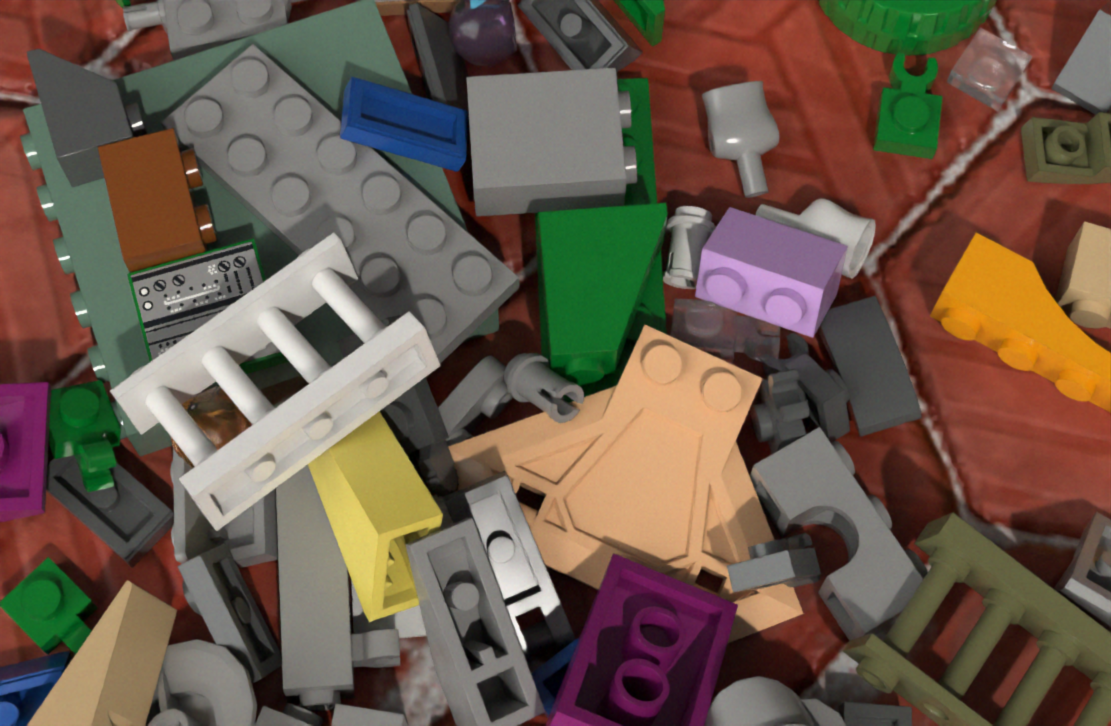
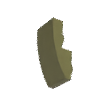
(1068, 150)

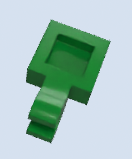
(85, 427)
(50, 608)

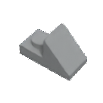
(1089, 574)

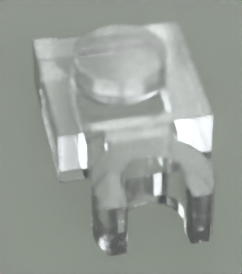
(723, 332)

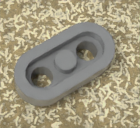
(477, 396)

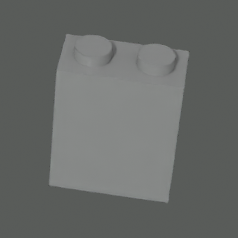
(549, 141)

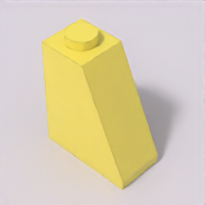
(374, 510)

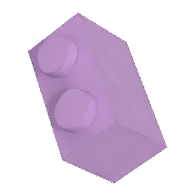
(770, 271)

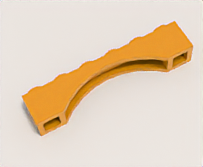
(1007, 308)

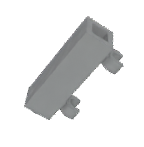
(316, 605)

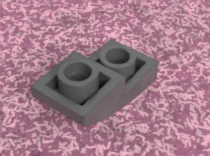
(870, 366)

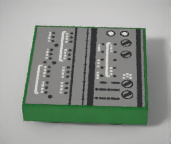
(190, 291)

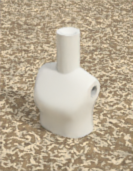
(832, 223)

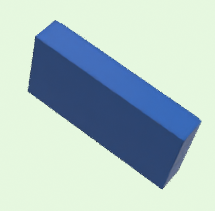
(404, 124)

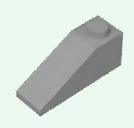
(471, 630)

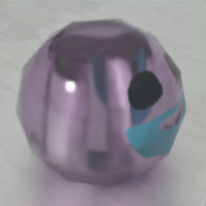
(483, 31)

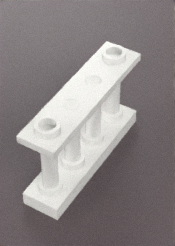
(309, 421)

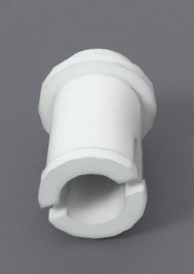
(690, 232)

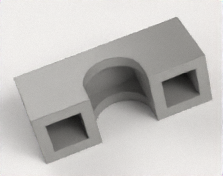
(816, 485)

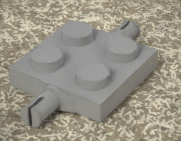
(206, 24)

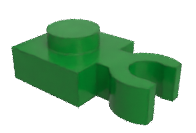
(908, 115)

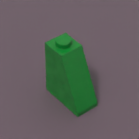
(595, 281)

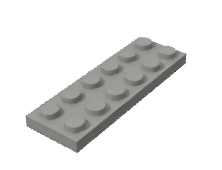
(303, 182)

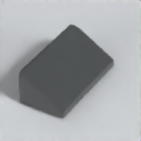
(582, 33)
(439, 64)

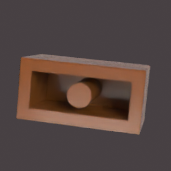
(154, 199)

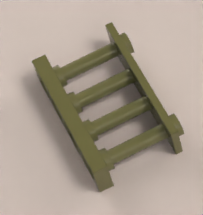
(1010, 597)

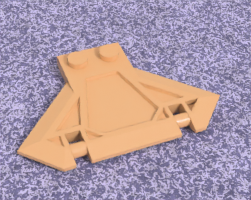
(644, 476)

